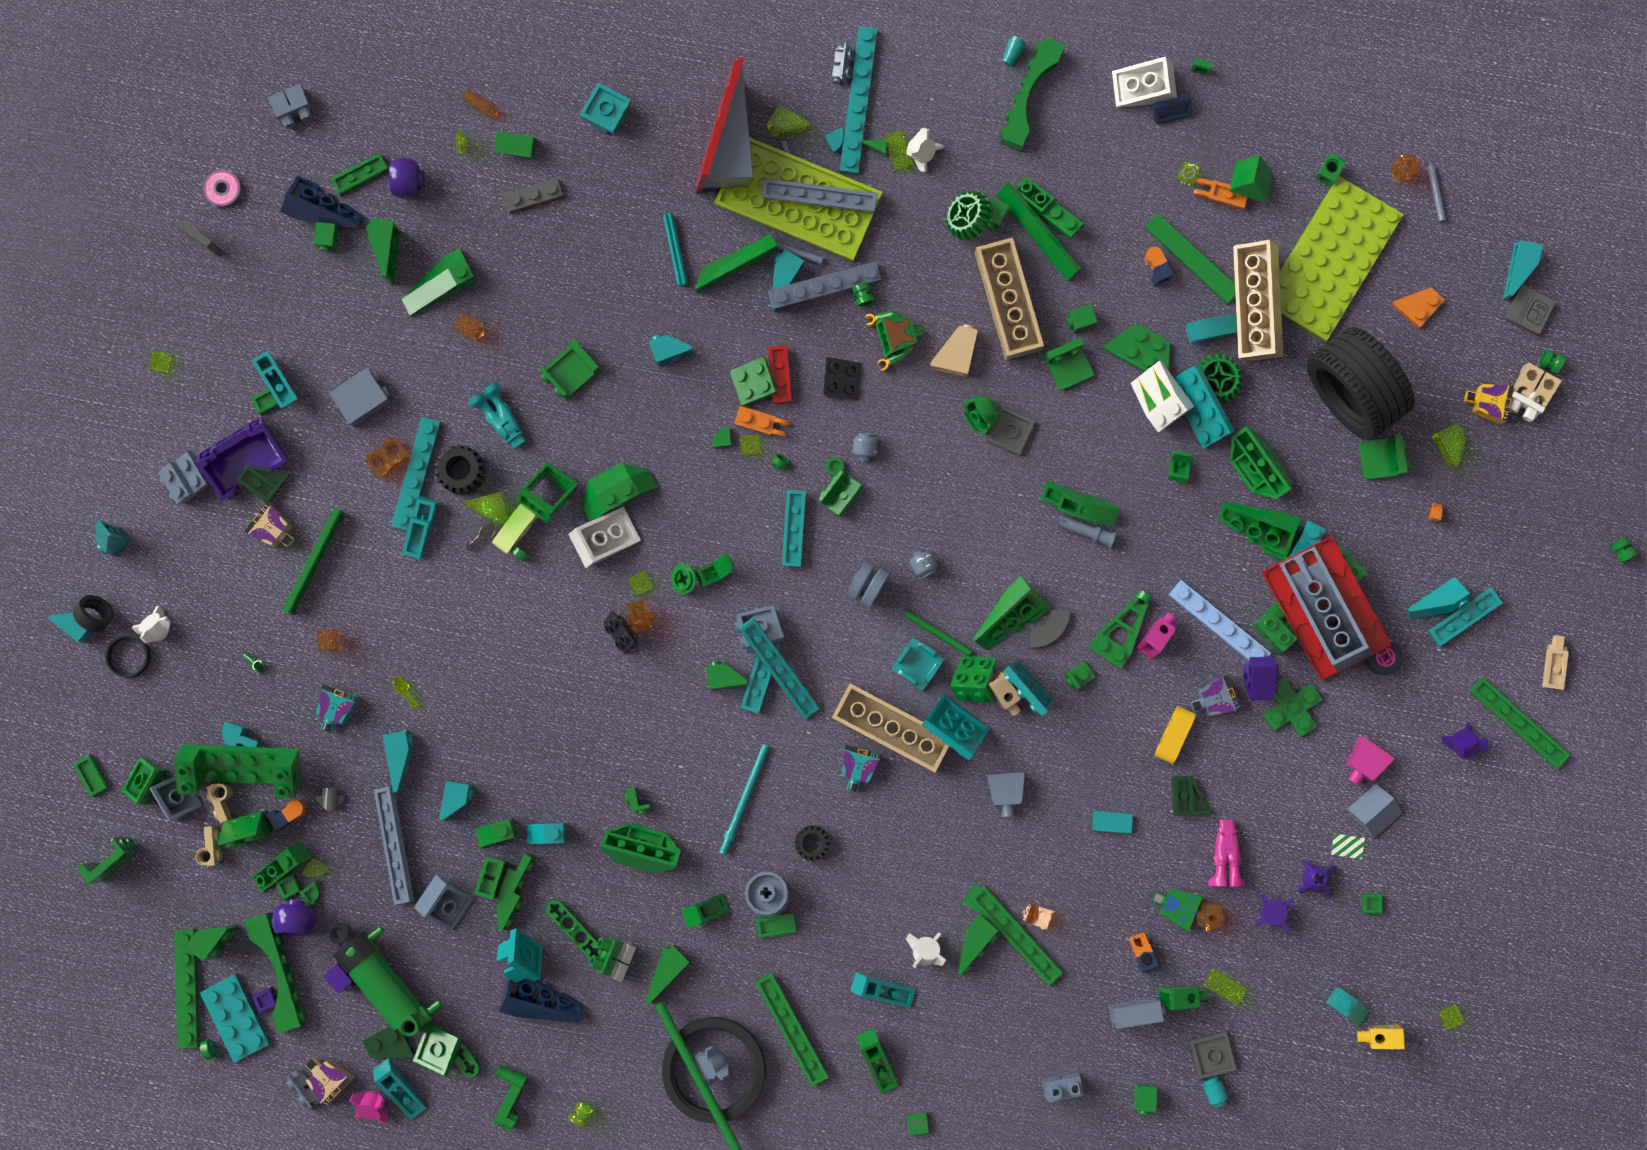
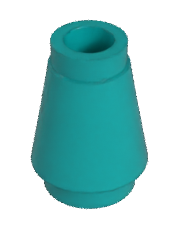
(1013, 50)

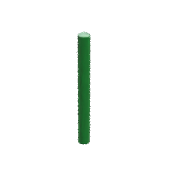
(938, 633)

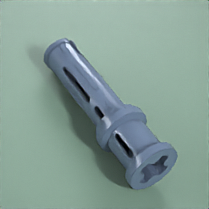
(1097, 534)

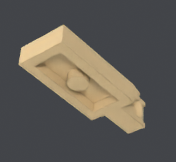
(1555, 664)

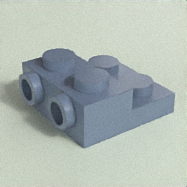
(183, 478)
(767, 620)

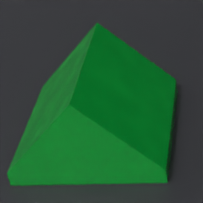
(1251, 178)
(141, 779)

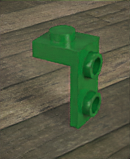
(715, 571)

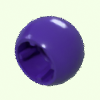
(405, 178)
(293, 919)

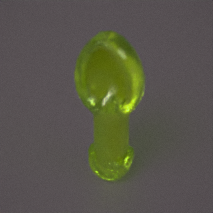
(402, 688)

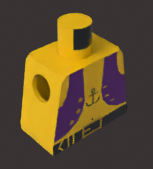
(1491, 402)

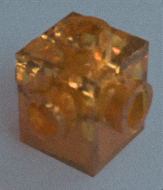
(1405, 168)
(639, 616)
(1216, 919)

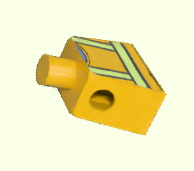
(1391, 1036)

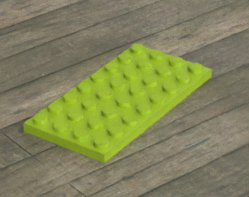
(824, 227)
(1334, 257)

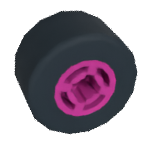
(1381, 667)

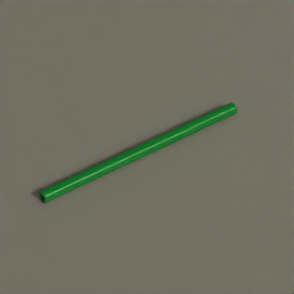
(697, 1076)

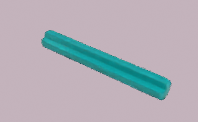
(675, 249)

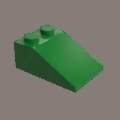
(385, 242)

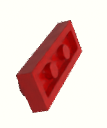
(780, 372)

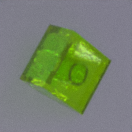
(491, 507)

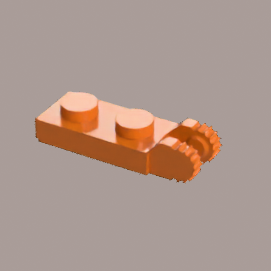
(1220, 193)
(760, 422)

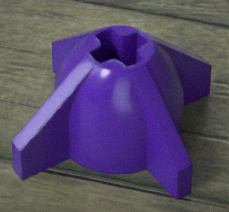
(1465, 743)
(1316, 878)
(1274, 913)

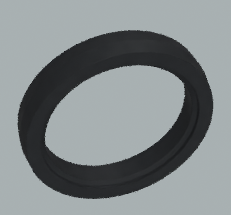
(730, 1026)

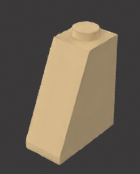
(957, 352)

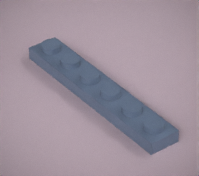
(819, 195)
(823, 285)
(393, 845)

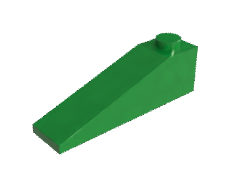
(443, 280)
(1267, 528)
(1015, 608)

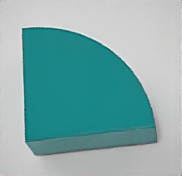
(835, 139)

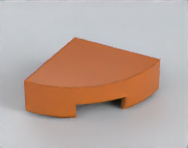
(1435, 513)

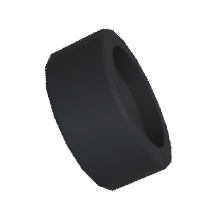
(88, 622)

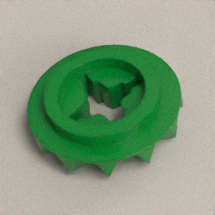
(679, 574)

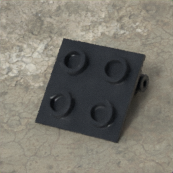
(841, 378)
(623, 640)

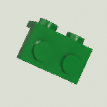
(840, 493)

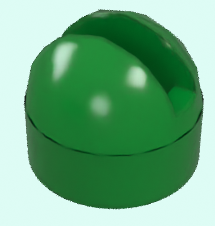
(779, 462)

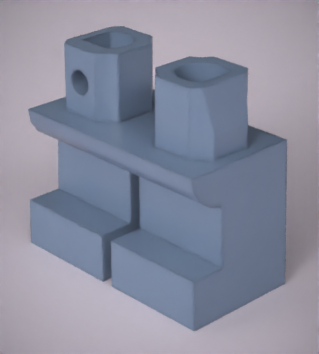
(299, 105)
(1062, 1088)

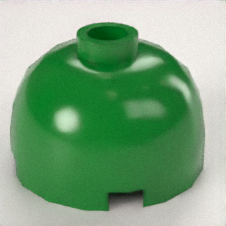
(981, 413)

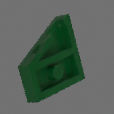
(262, 481)
(1187, 797)
(388, 1045)

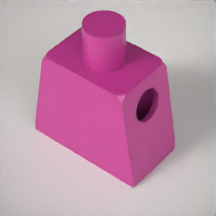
(1157, 636)
(1367, 761)

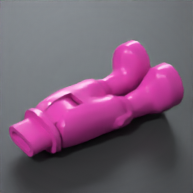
(1227, 852)

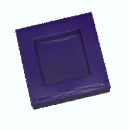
(265, 1000)

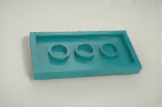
(1207, 415)
(235, 1018)

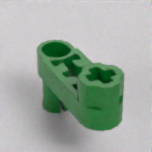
(506, 1118)

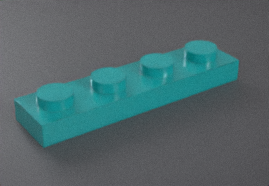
(793, 528)
(1465, 617)
(757, 685)

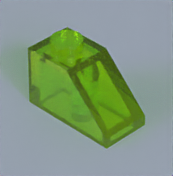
(786, 123)
(1450, 444)

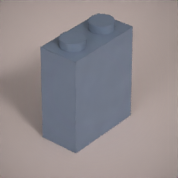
(360, 397)
(1136, 1013)

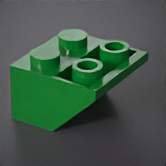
(210, 942)

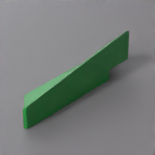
(736, 262)

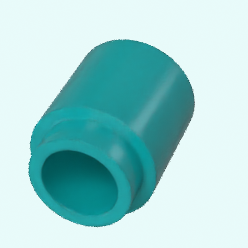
(1215, 1091)

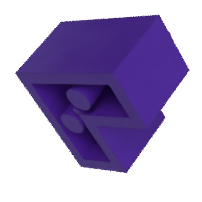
(1260, 678)

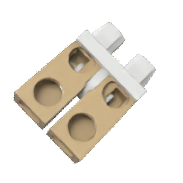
(1533, 391)

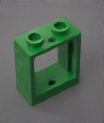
(536, 504)

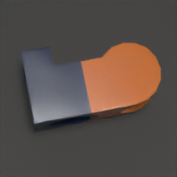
(1156, 260)
(292, 812)
(1143, 952)

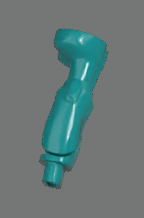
(502, 419)

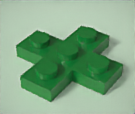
(1292, 708)

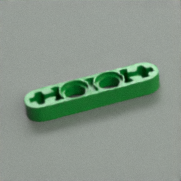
(572, 932)

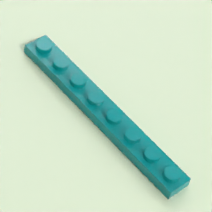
(858, 100)

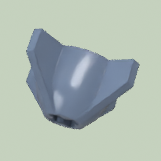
(713, 1064)

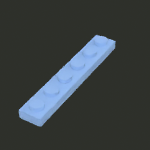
(1217, 622)

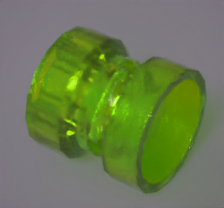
(581, 1112)

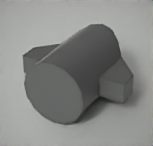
(330, 800)

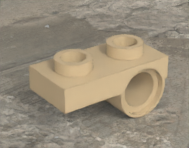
(221, 809)
(211, 845)

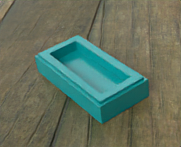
(1112, 822)

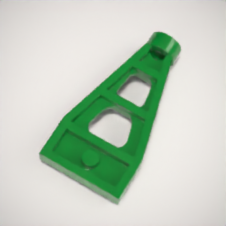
(1109, 649)

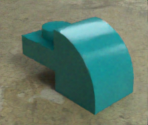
(236, 736)

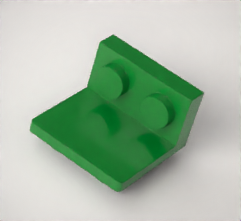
(1069, 364)

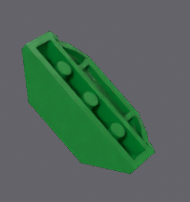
(1258, 464)
(616, 489)
(641, 848)

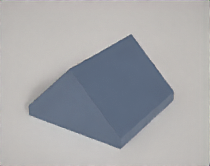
(174, 805)
(1375, 810)

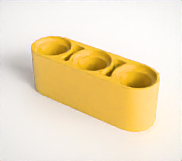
(1175, 735)

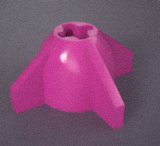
(370, 1106)

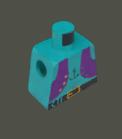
(335, 706)
(858, 766)

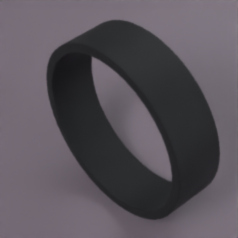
(108, 656)

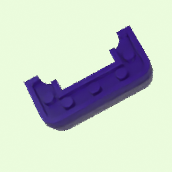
(227, 458)

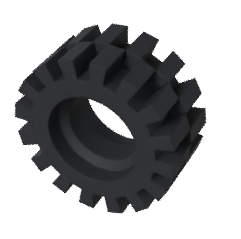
(800, 842)

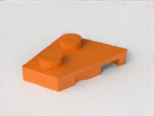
(1419, 306)

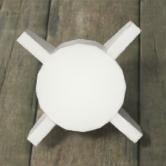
(922, 149)
(154, 627)
(926, 950)

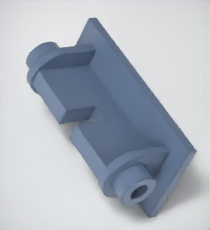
(844, 56)
(297, 1084)

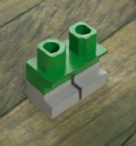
(607, 963)

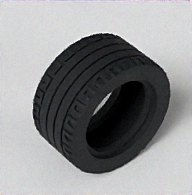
(1361, 383)

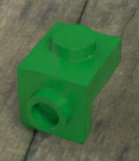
(1179, 466)
(633, 799)

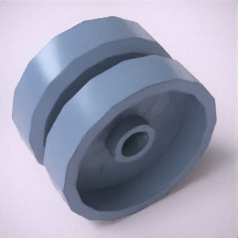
(868, 584)
(756, 891)

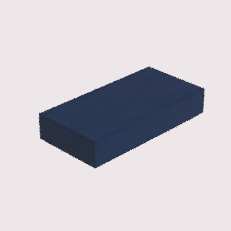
(1172, 109)

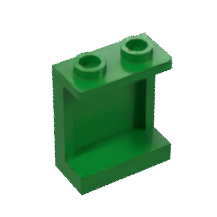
(570, 370)
(97, 873)

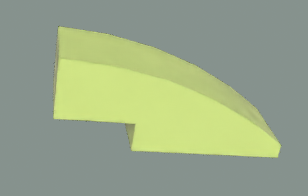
(514, 529)

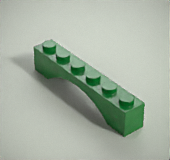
(1046, 60)
(287, 1011)

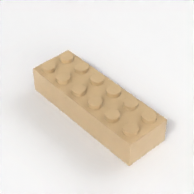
(1009, 299)
(1258, 301)
(890, 727)

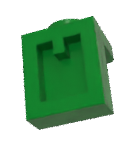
(1079, 676)

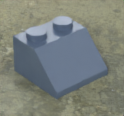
(443, 903)

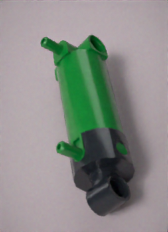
(379, 981)

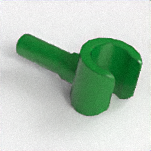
(256, 664)

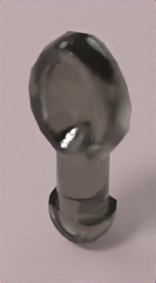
(484, 533)

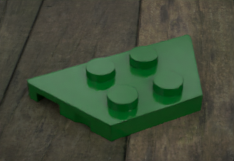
(1139, 348)

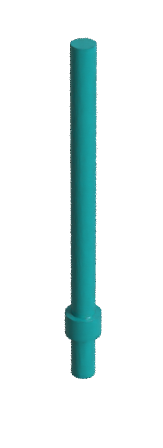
(729, 834)

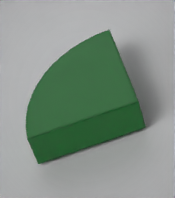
(722, 438)
(311, 894)

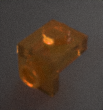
(1038, 916)

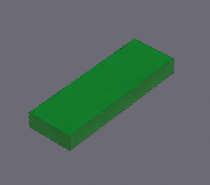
(360, 174)

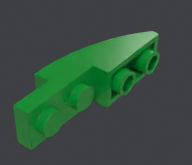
(1049, 210)
(1079, 505)
(509, 899)

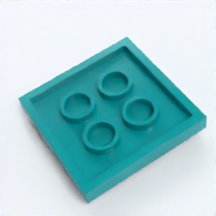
(1028, 687)
(955, 727)

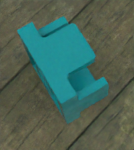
(606, 109)
(917, 664)
(523, 955)

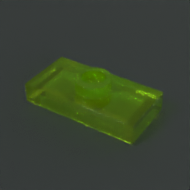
(898, 150)
(1224, 986)

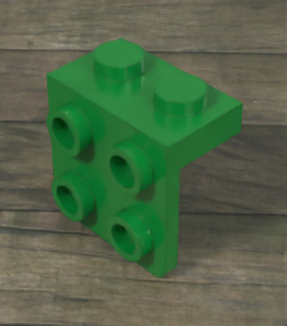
(1384, 457)
(972, 679)

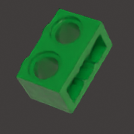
(490, 877)

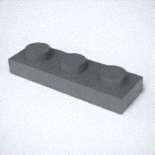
(533, 195)

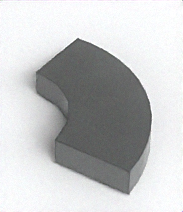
(1050, 630)

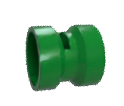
(863, 294)
(1552, 361)
(1623, 549)

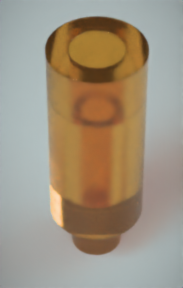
(479, 103)

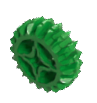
(968, 215)
(1233, 376)

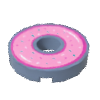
(217, 179)

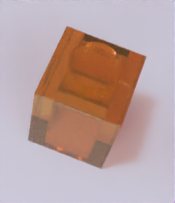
(469, 327)
(329, 640)

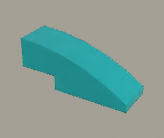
(1211, 328)
(420, 526)

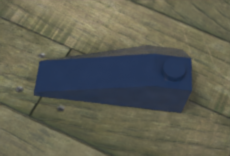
(309, 203)
(539, 1001)

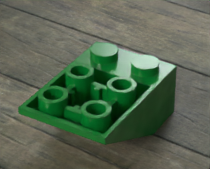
(245, 829)

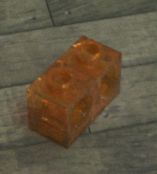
(390, 462)

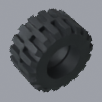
(446, 462)

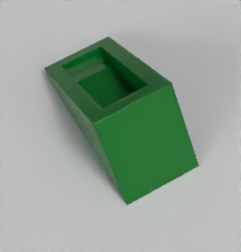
(877, 146)

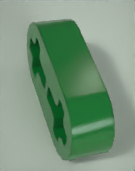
(462, 1065)

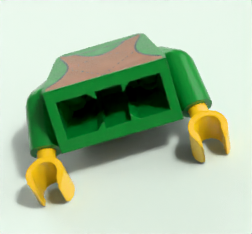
(896, 335)

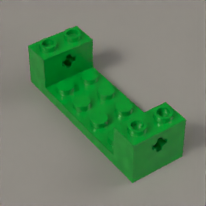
(1273, 624)
(238, 765)

